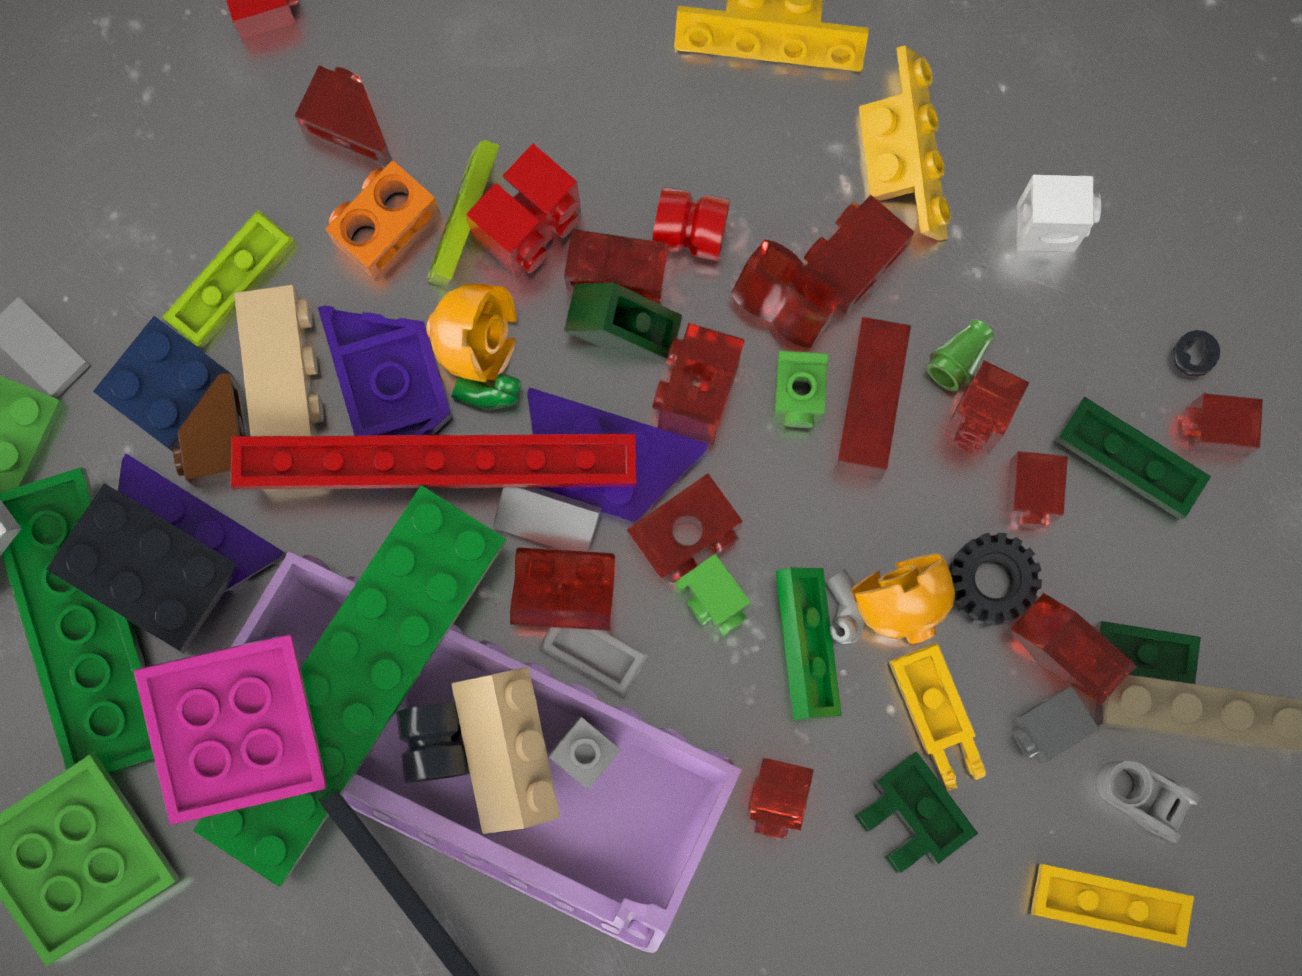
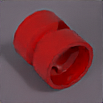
(691, 222)

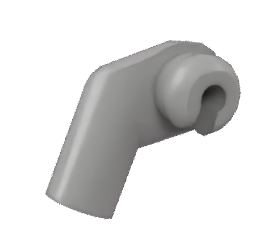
(847, 623)

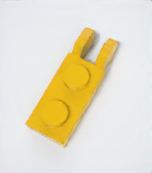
(937, 711)

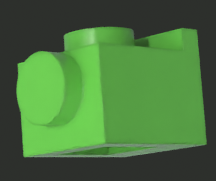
(800, 367)
(714, 595)

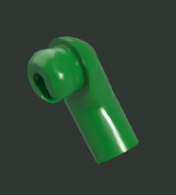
(485, 396)

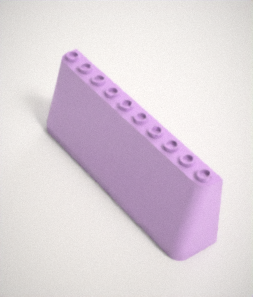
(616, 850)

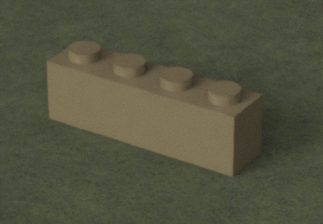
(1204, 714)

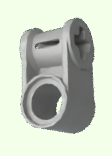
(1155, 799)

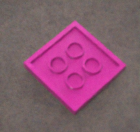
(230, 728)

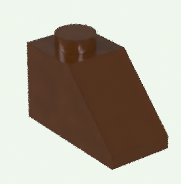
(207, 434)

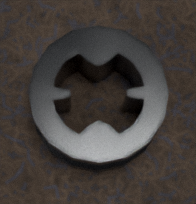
(1209, 347)

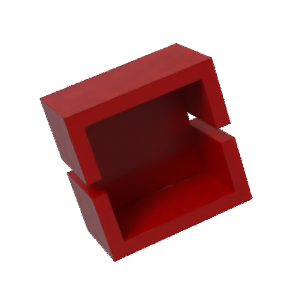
(520, 226)

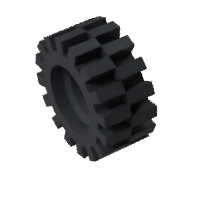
(1023, 572)

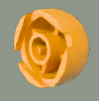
(472, 330)
(907, 599)

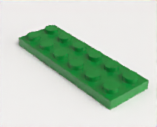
(77, 644)

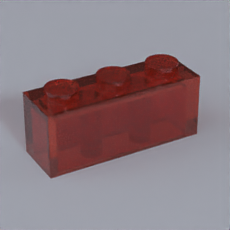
(872, 398)

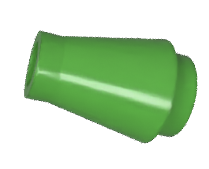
(958, 358)

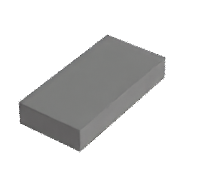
(39, 348)
(547, 518)
(596, 656)

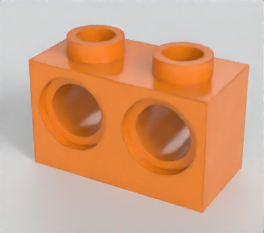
(392, 226)

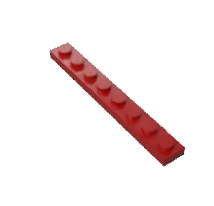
(433, 461)

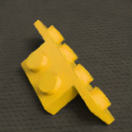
(772, 32)
(903, 145)

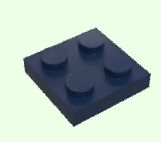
(159, 381)

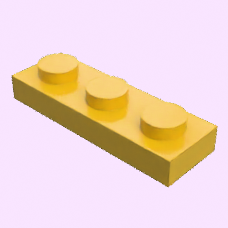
(1112, 905)

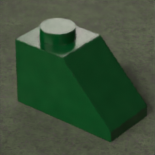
(621, 320)

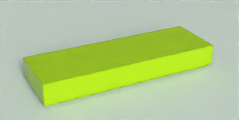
(457, 226)
(236, 268)

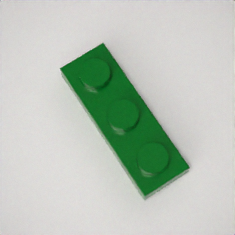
(808, 643)

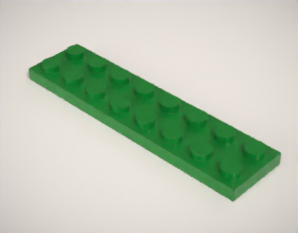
(367, 669)

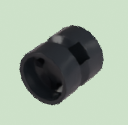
(432, 743)

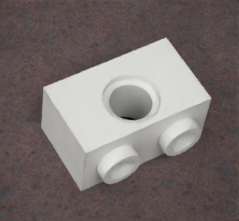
(1056, 213)

